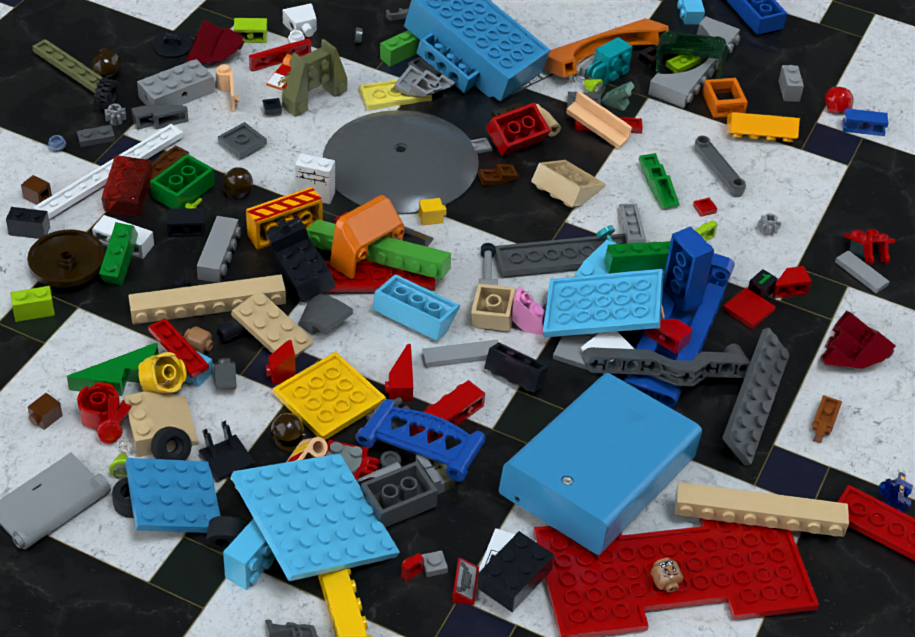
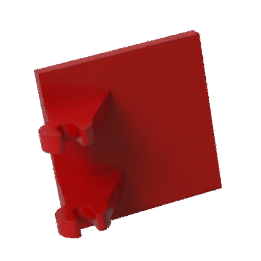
(867, 239)

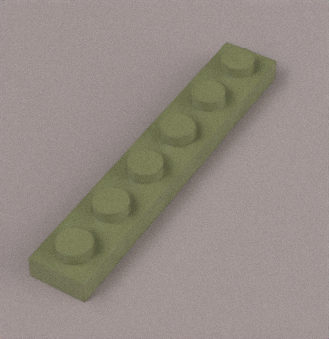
(67, 64)

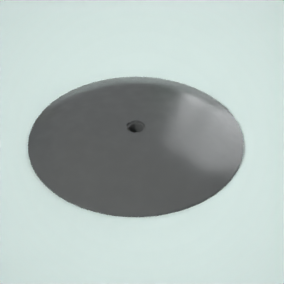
(403, 158)

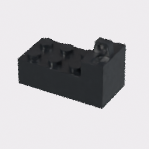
(299, 259)

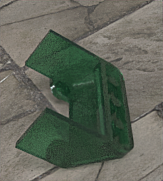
(692, 45)

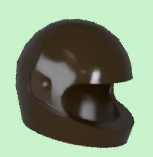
(106, 63)
(238, 183)
(287, 428)

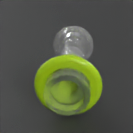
(592, 85)
(117, 467)

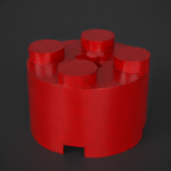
(94, 403)

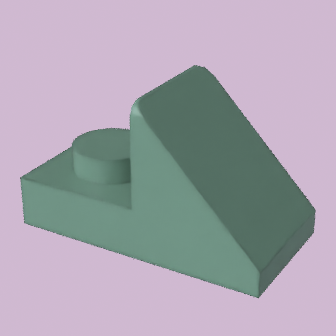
(618, 97)

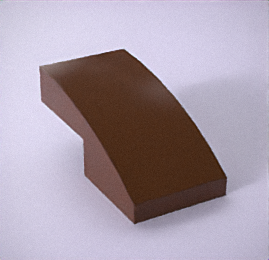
(502, 174)

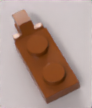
(825, 417)

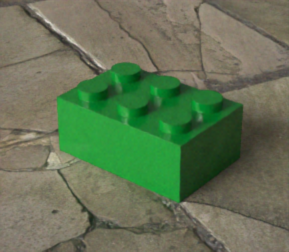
(182, 182)

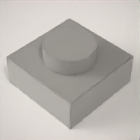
(434, 564)

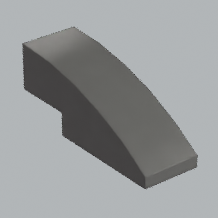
(159, 115)

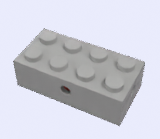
(177, 85)

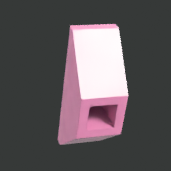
(527, 313)

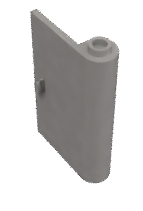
(50, 500)

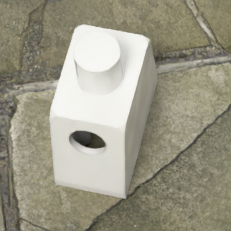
(301, 19)

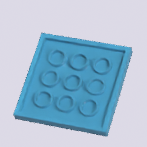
(171, 494)

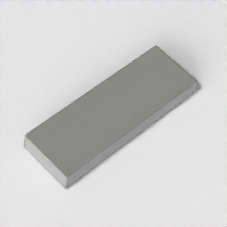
(862, 271)

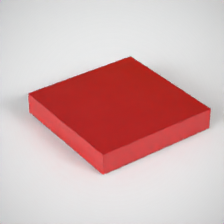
(749, 308)

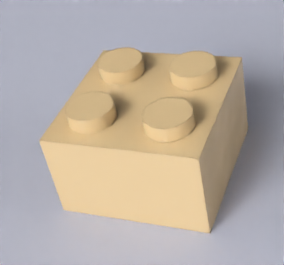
(493, 307)

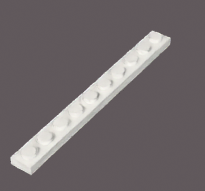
(98, 177)

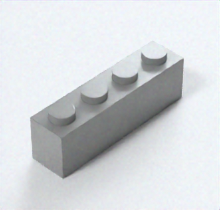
(218, 249)

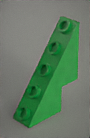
(114, 371)

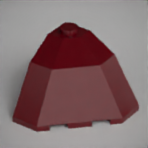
(214, 43)
(855, 344)

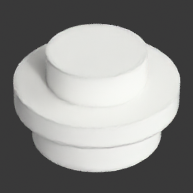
(295, 35)

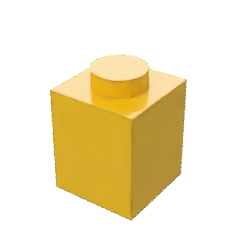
(431, 211)

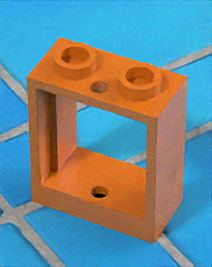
(719, 107)

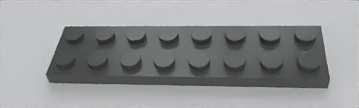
(548, 255)
(756, 397)

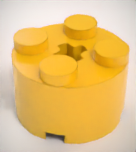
(162, 373)

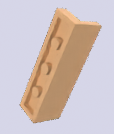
(599, 120)

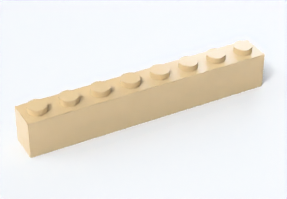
(203, 299)
(761, 509)

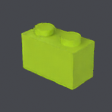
(252, 29)
(32, 303)

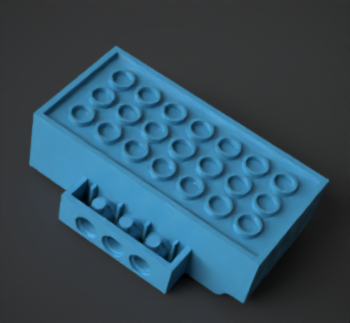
(476, 45)

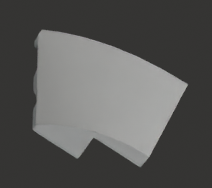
(419, 84)

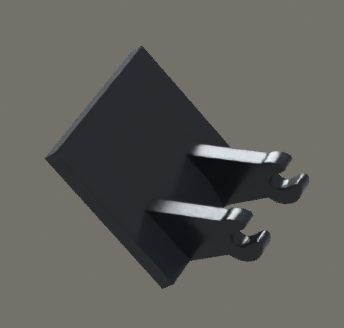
(227, 455)

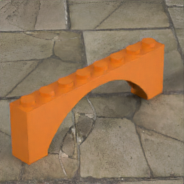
(564, 59)

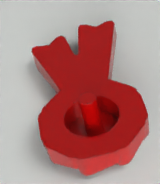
(110, 429)

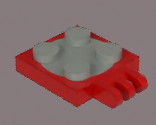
(355, 458)

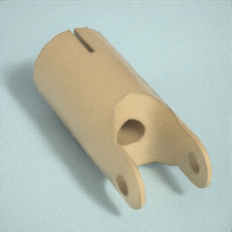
(551, 122)

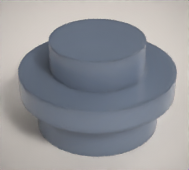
(56, 143)

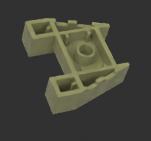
(311, 71)

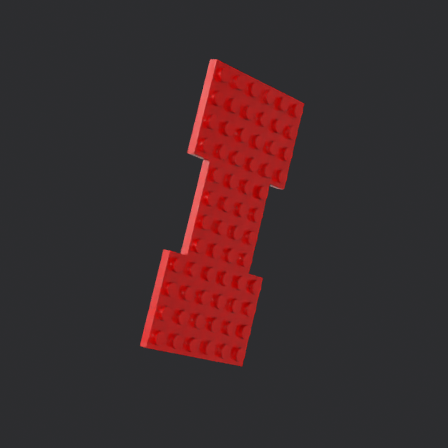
(720, 562)

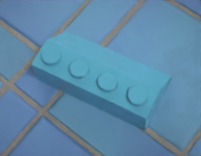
(415, 307)

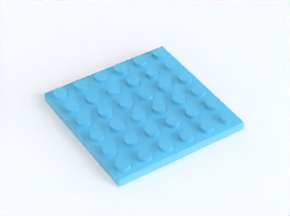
(314, 516)

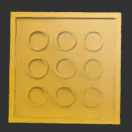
(329, 395)

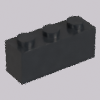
(516, 367)

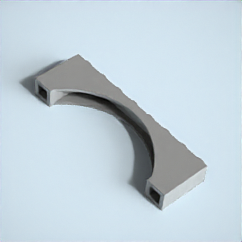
(682, 86)

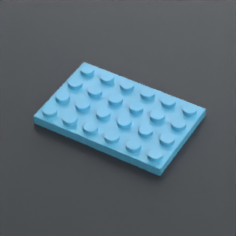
(604, 303)

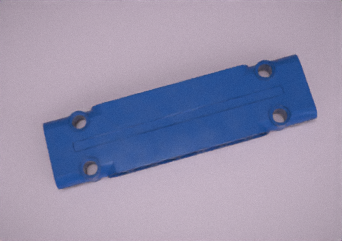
(698, 318)

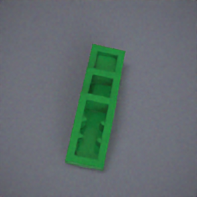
(658, 181)

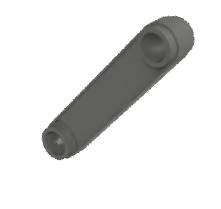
(720, 166)

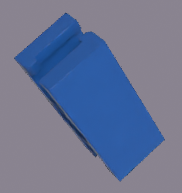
(865, 122)

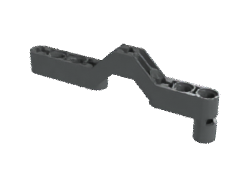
(728, 364)

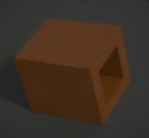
(36, 190)
(44, 411)

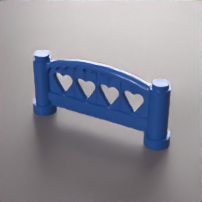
(457, 458)

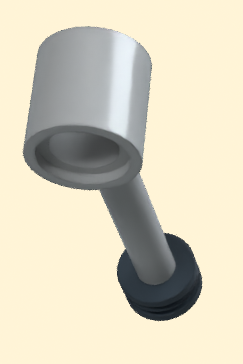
(488, 252)

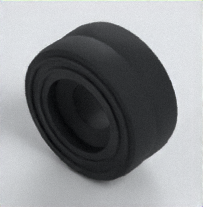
(166, 434)

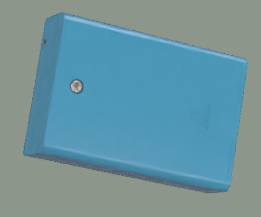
(600, 462)

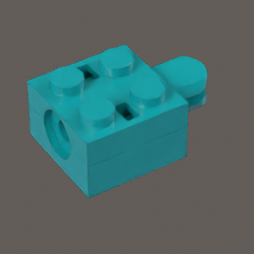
(611, 61)

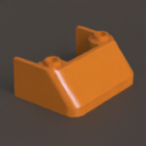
(359, 229)

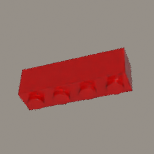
(454, 407)

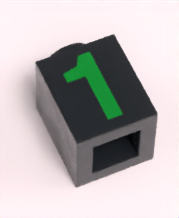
(763, 284)

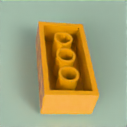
(263, 217)

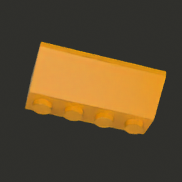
(763, 126)

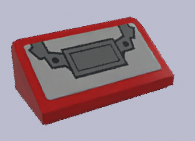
(465, 582)

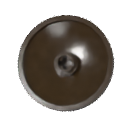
(66, 258)

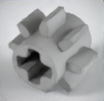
(115, 114)
(769, 224)

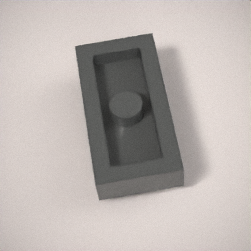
(95, 136)

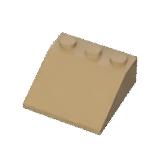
(566, 182)
(156, 411)

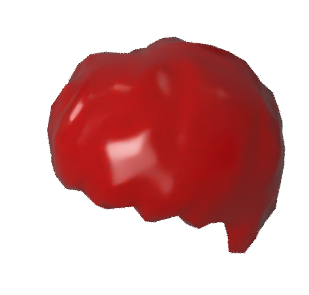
(838, 99)

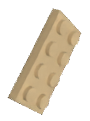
(270, 324)

